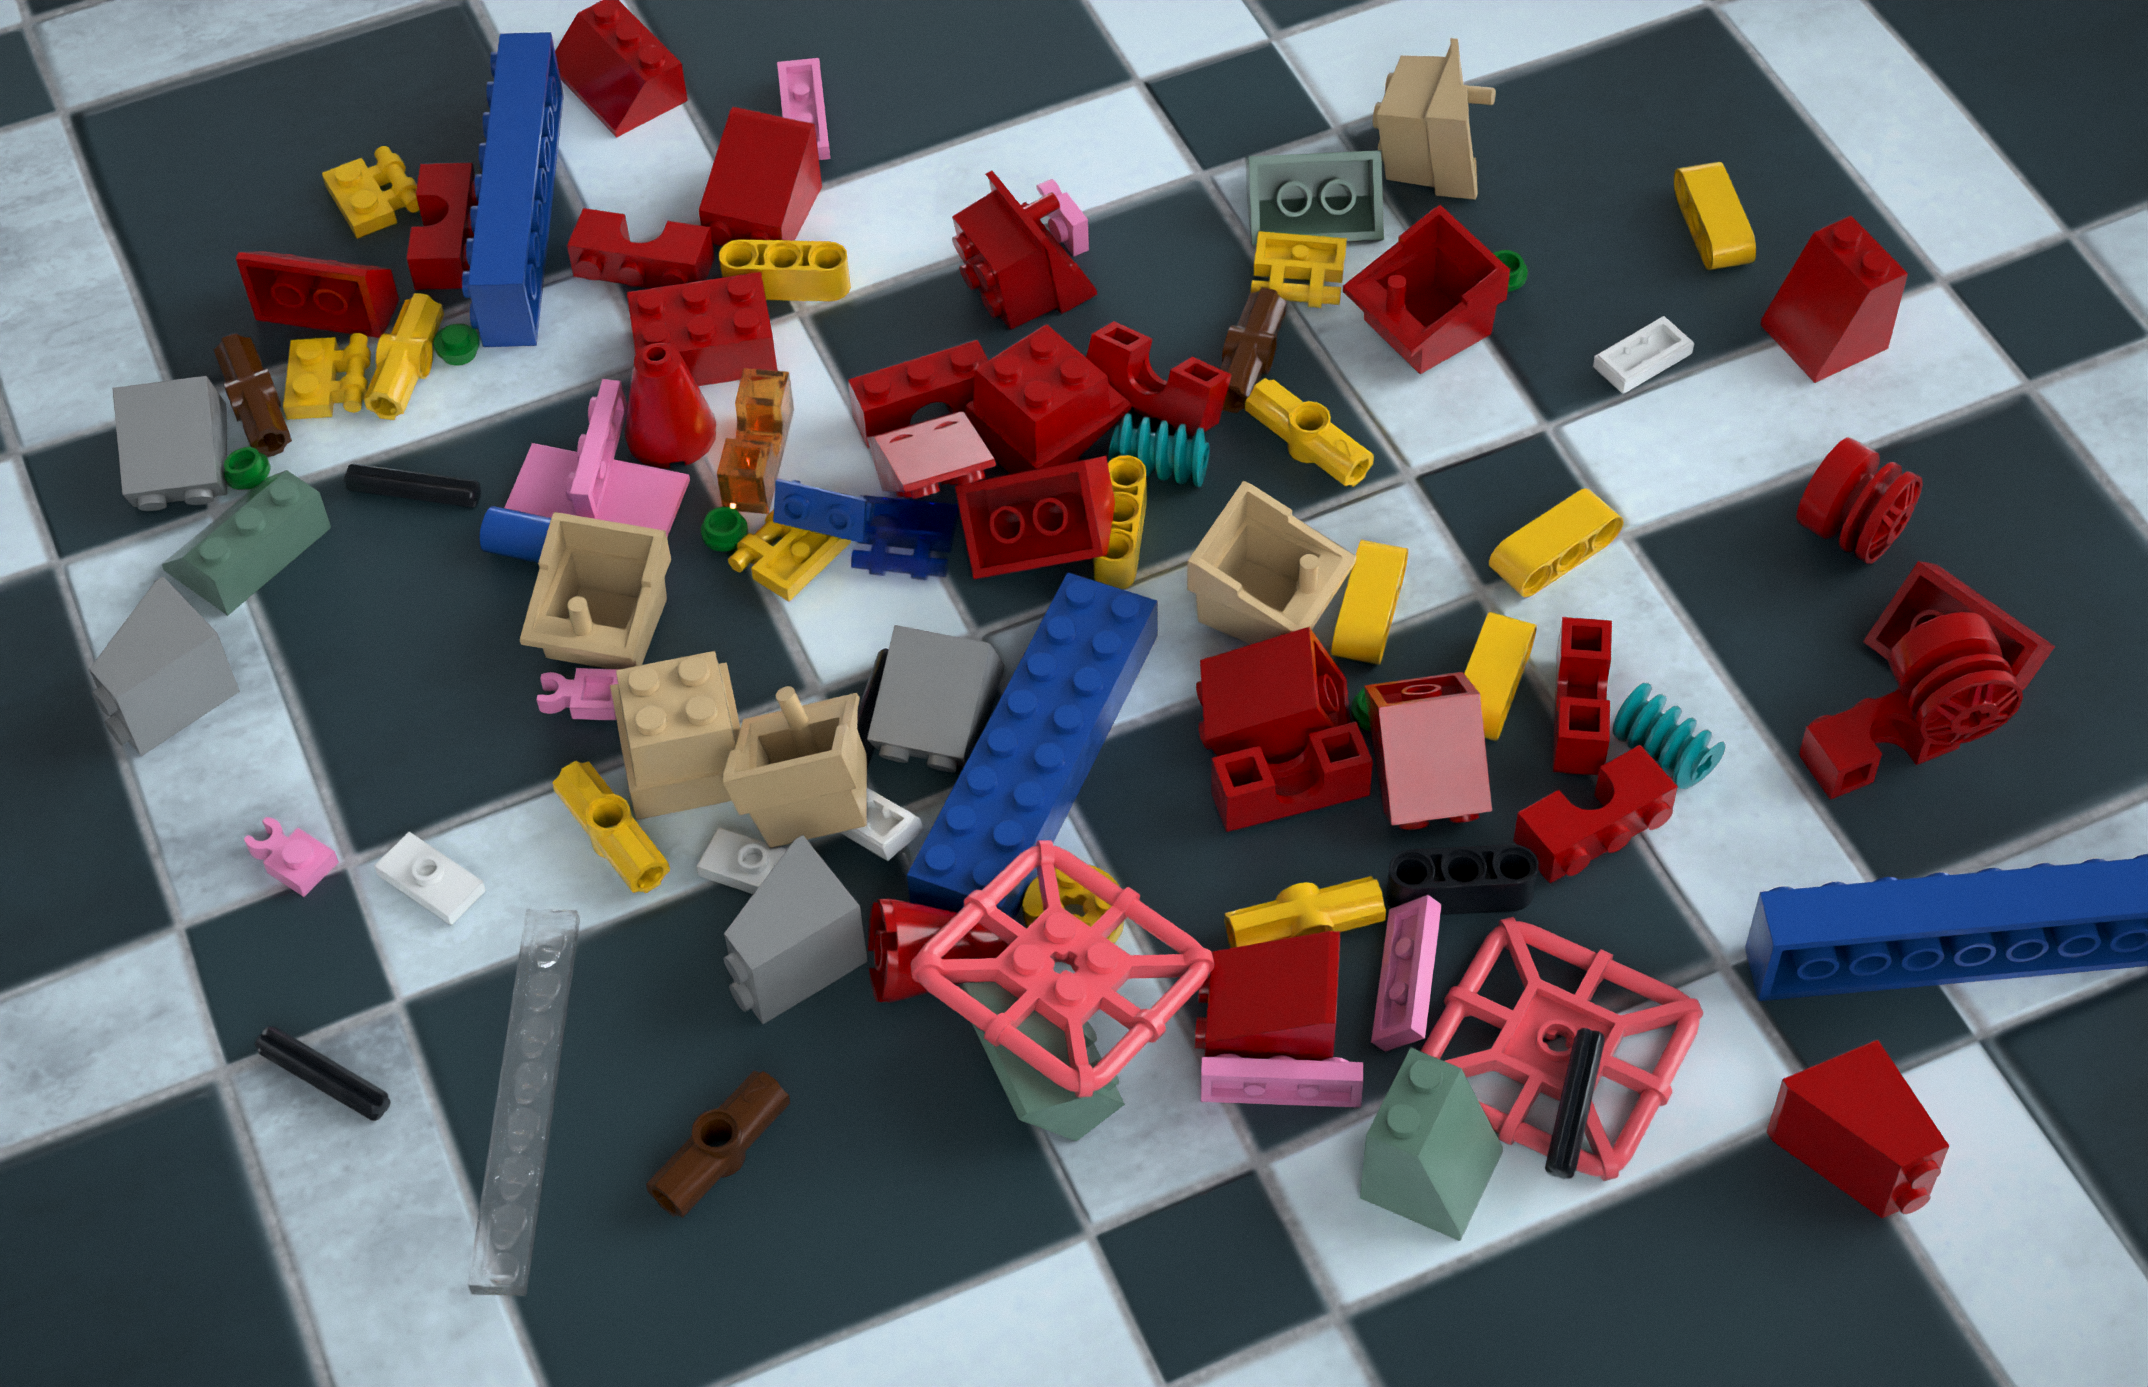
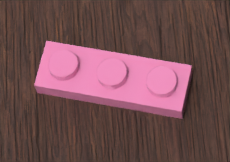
(803, 97)
(597, 449)
(1406, 973)
(1281, 1081)

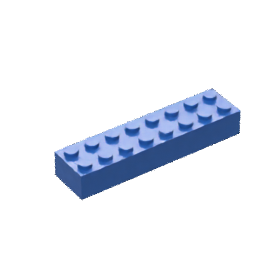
(514, 191)
(1037, 743)
(1949, 928)

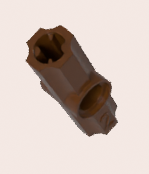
(1252, 345)
(252, 395)
(697, 1165)

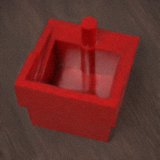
(1016, 257)
(1431, 291)
(1042, 403)

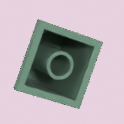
(1430, 1147)

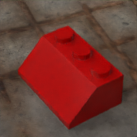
(619, 67)
(318, 292)
(1037, 517)
(1935, 592)

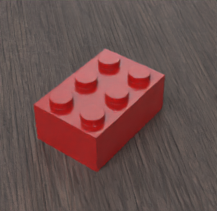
(712, 324)

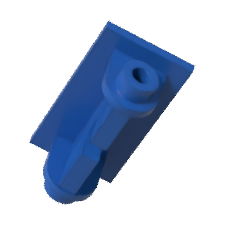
(821, 510)

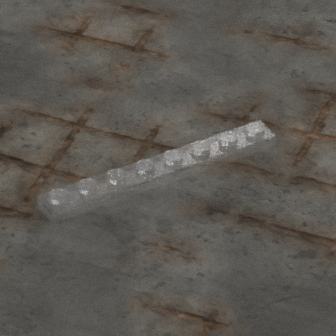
(524, 1104)

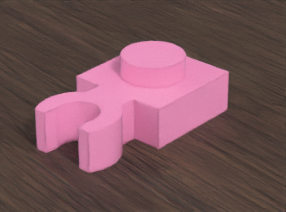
(1068, 222)
(586, 695)
(293, 860)

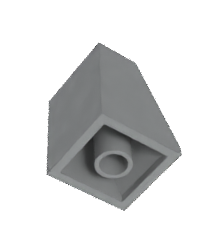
(171, 442)
(160, 670)
(934, 697)
(793, 935)

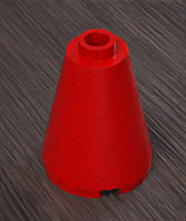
(666, 410)
(899, 933)

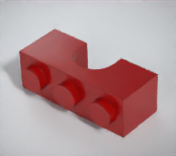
(439, 248)
(604, 252)
(894, 394)
(1189, 397)
(1581, 696)
(1843, 748)
(1326, 773)
(1567, 838)

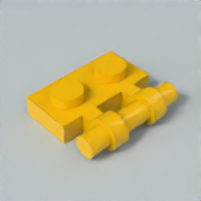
(359, 194)
(1300, 258)
(312, 375)
(789, 563)

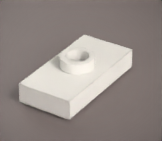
(1643, 354)
(887, 827)
(738, 860)
(430, 878)

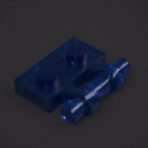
(908, 525)

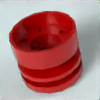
(1859, 500)
(1955, 678)

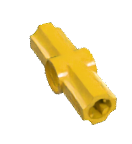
(404, 356)
(1309, 432)
(624, 844)
(1306, 911)

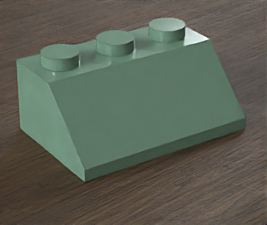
(1316, 194)
(251, 541)
(1030, 1092)

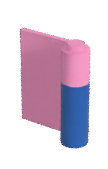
(632, 496)

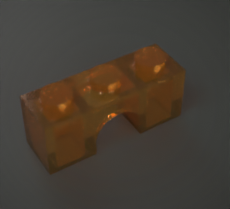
(754, 458)

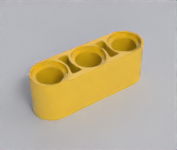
(1714, 216)
(791, 267)
(1130, 496)
(1556, 542)
(1369, 602)
(1499, 666)

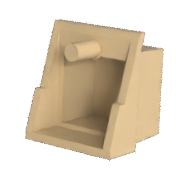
(1427, 124)
(1263, 569)
(597, 592)
(676, 732)
(800, 769)

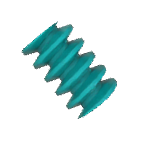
(1163, 450)
(1664, 740)

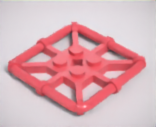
(1066, 997)
(1550, 1012)

